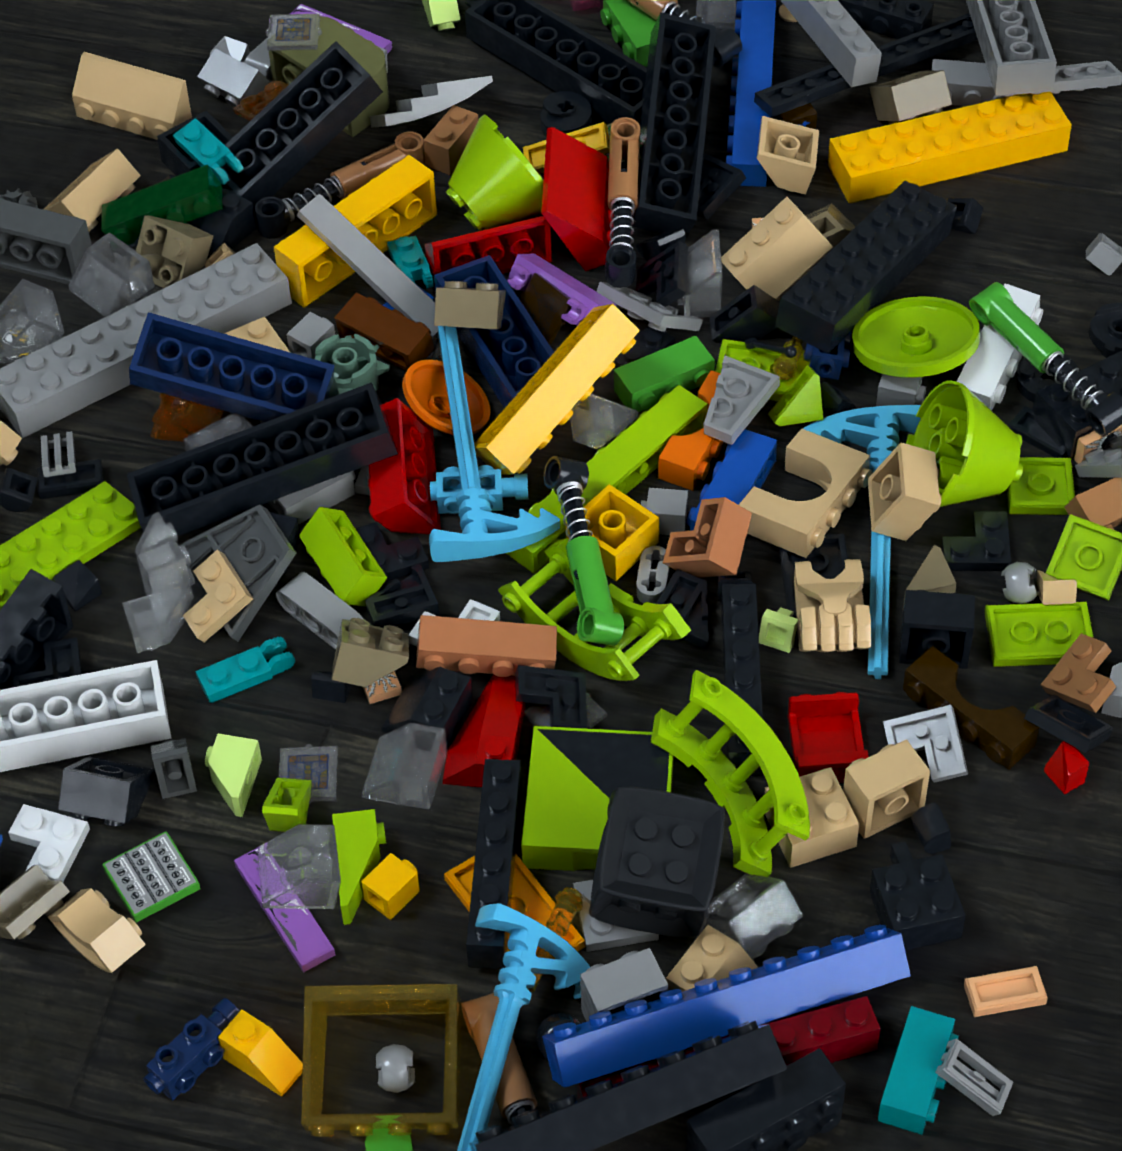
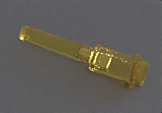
(785, 366)
(568, 903)

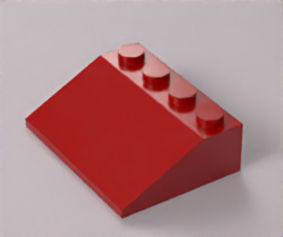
(577, 197)

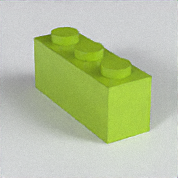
(342, 556)

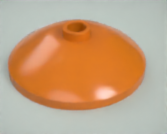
(428, 397)

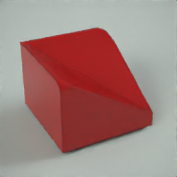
(1067, 767)

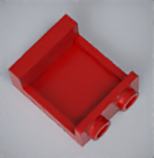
(825, 732)

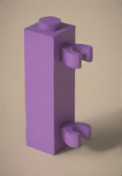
(582, 296)

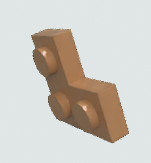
(1075, 675)

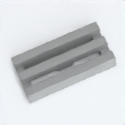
(56, 444)
(971, 1082)

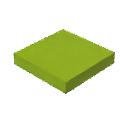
(1042, 488)
(1089, 556)

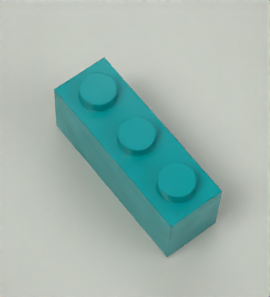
(913, 1079)

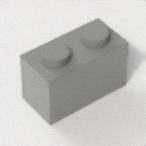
(230, 78)

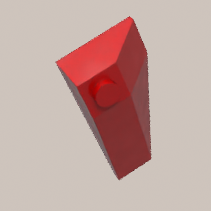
(488, 733)

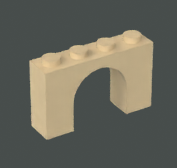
(803, 524)

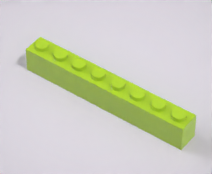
(623, 461)

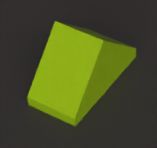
(800, 402)
(287, 804)

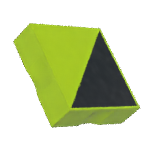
(571, 790)

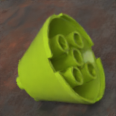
(495, 180)
(971, 444)

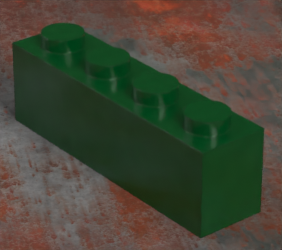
(175, 199)

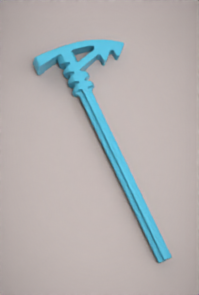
(877, 431)
(482, 531)
(518, 975)

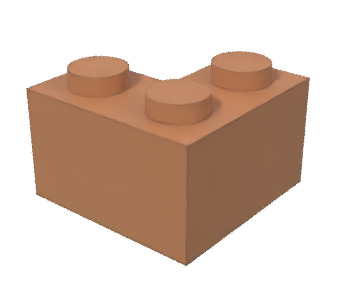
(714, 544)

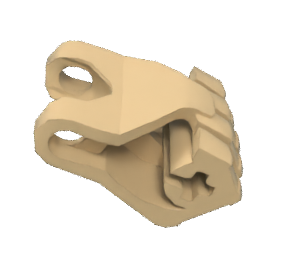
(831, 609)

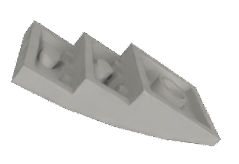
(434, 100)

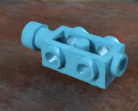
(448, 486)

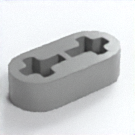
(647, 575)

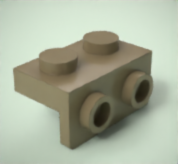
(27, 901)

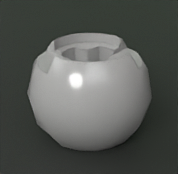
(1020, 583)
(395, 1068)

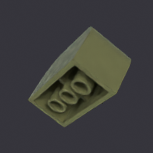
(289, 64)

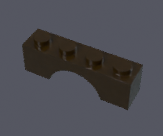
(999, 733)

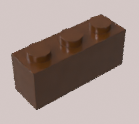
(399, 338)

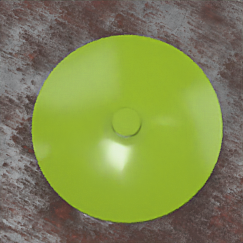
(916, 336)

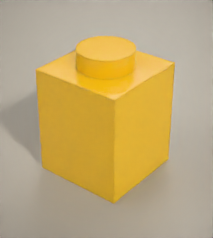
(391, 885)

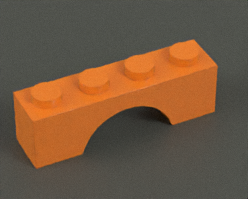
(689, 456)

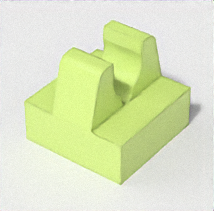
(778, 629)

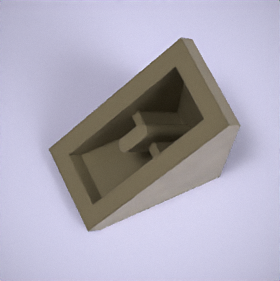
(934, 574)

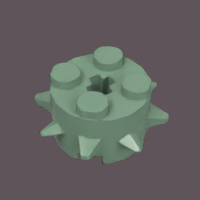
(353, 362)

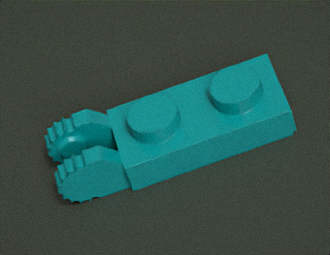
(206, 149)
(410, 259)
(245, 669)

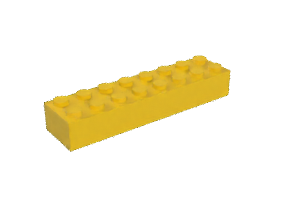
(948, 144)

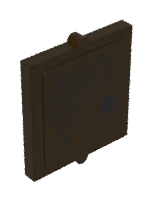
(545, 306)

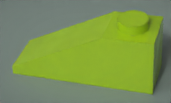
(358, 854)

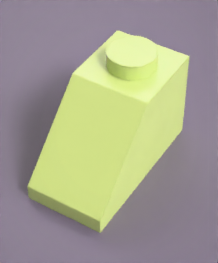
(442, 13)
(234, 768)

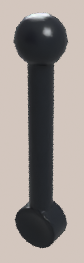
(789, 351)

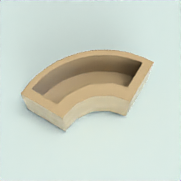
(97, 930)

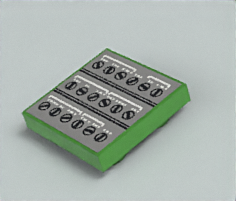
(151, 876)

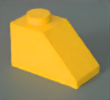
(260, 1053)

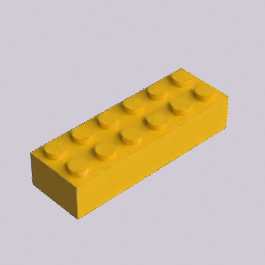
(381, 210)
(555, 389)

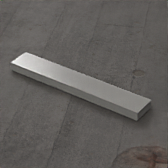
(368, 261)

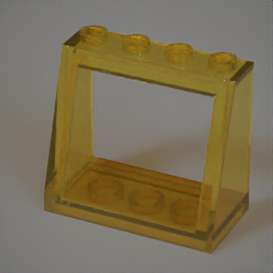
(378, 1000)

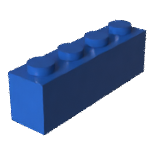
(744, 466)

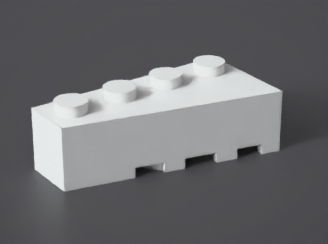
(995, 357)

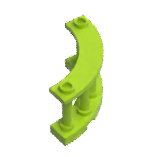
(649, 620)
(727, 784)

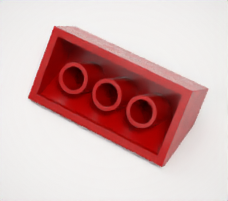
(499, 242)
(402, 482)

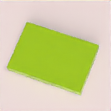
(758, 358)
(1034, 632)

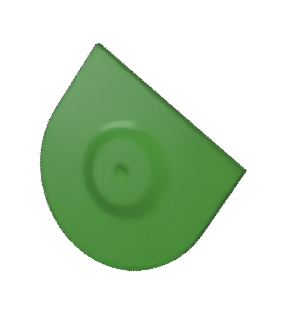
(384, 1142)

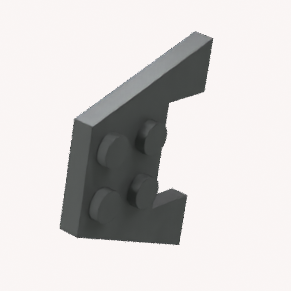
(256, 553)

